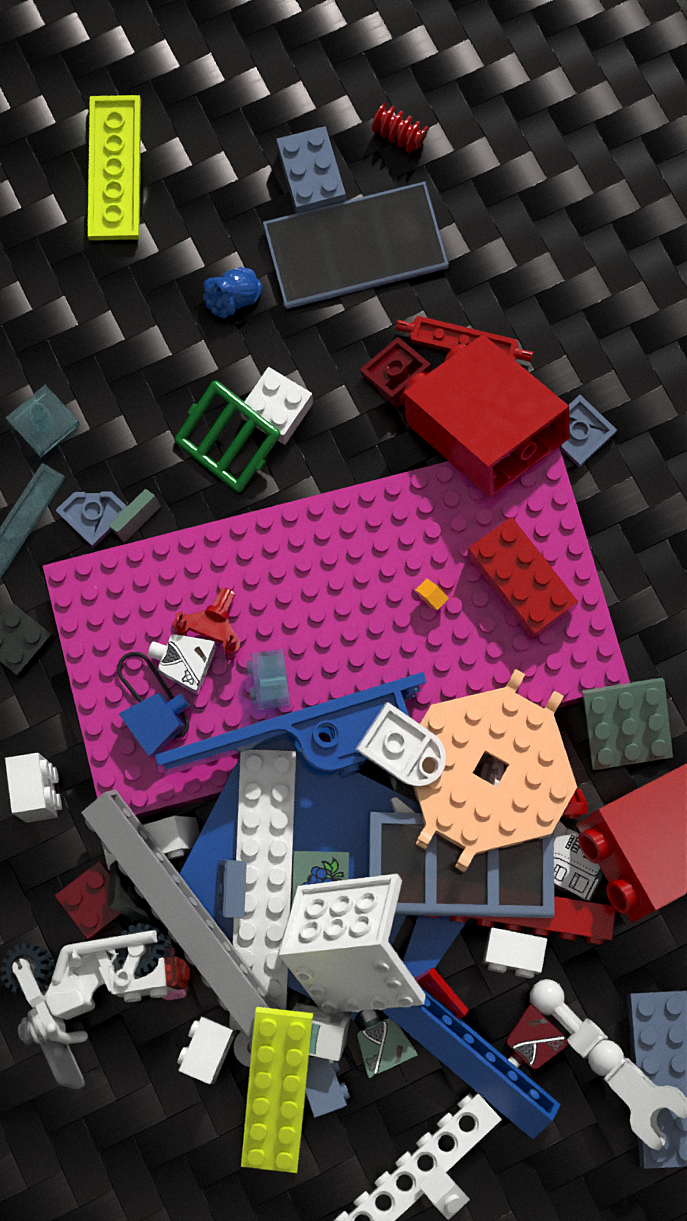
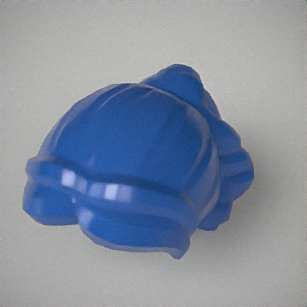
(231, 291)

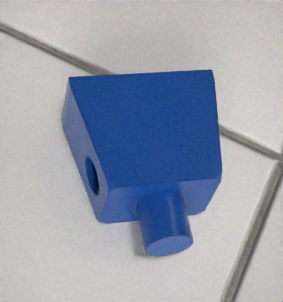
(155, 721)

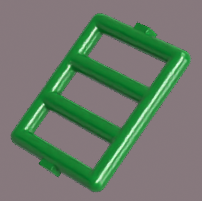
(254, 420)

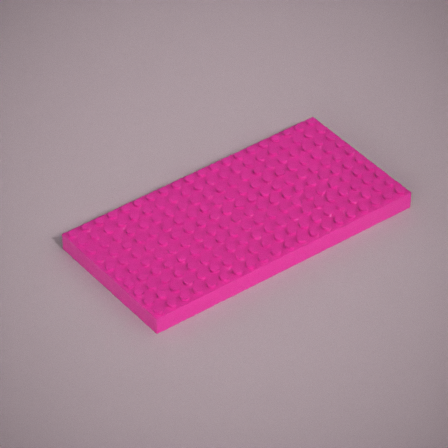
(339, 596)

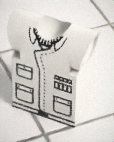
(572, 870)

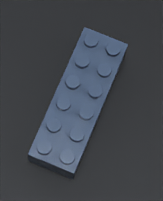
(660, 1052)

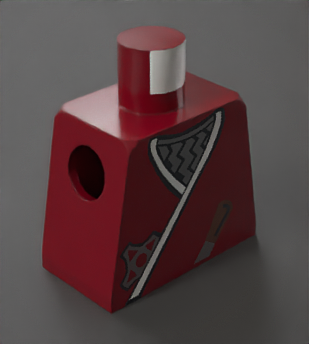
(534, 1040)

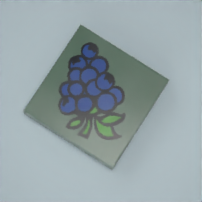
(319, 867)

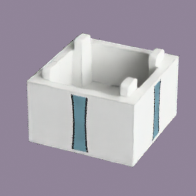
(327, 1033)

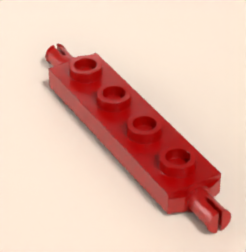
(447, 336)

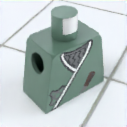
(382, 1043)

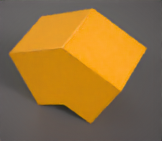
(431, 594)

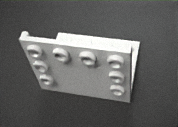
(342, 947)

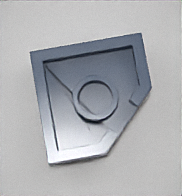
(587, 431)
(91, 514)

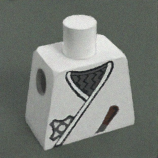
(184, 660)

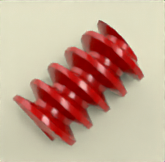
(398, 130)

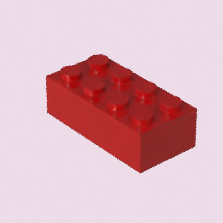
(522, 578)

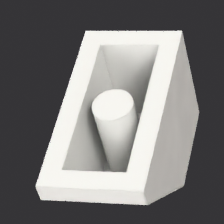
(443, 1192)

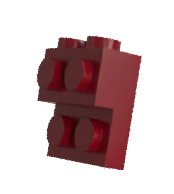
(393, 369)

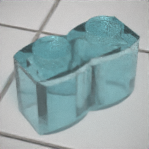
(270, 679)

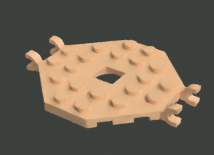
(530, 791)

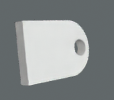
(401, 746)

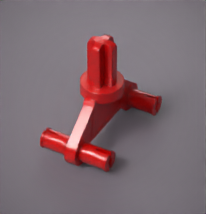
(212, 623)

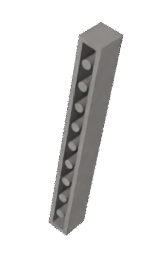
(178, 909)

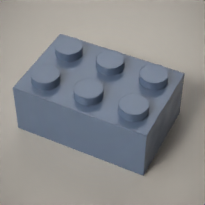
(310, 170)

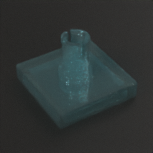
(42, 420)

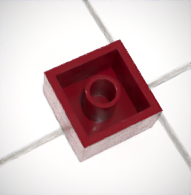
(88, 900)

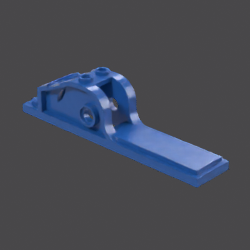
(341, 719)

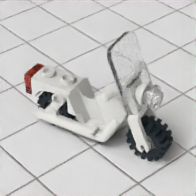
(76, 978)

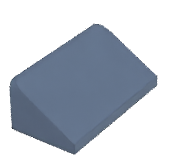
(231, 888)

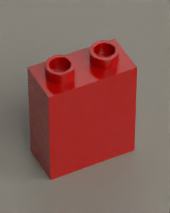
(486, 414)
(641, 845)

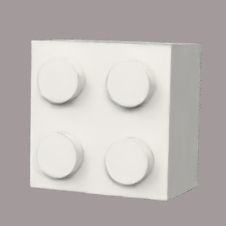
(279, 402)
(514, 952)
(207, 1050)

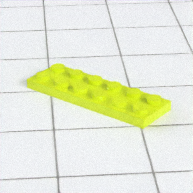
(114, 167)
(276, 1089)

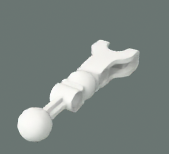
(607, 1060)

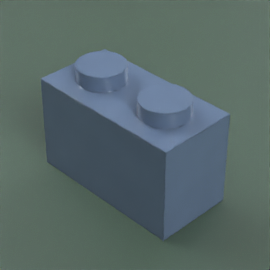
(323, 1087)

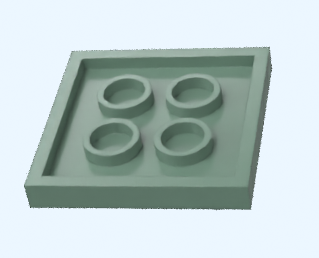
(627, 723)

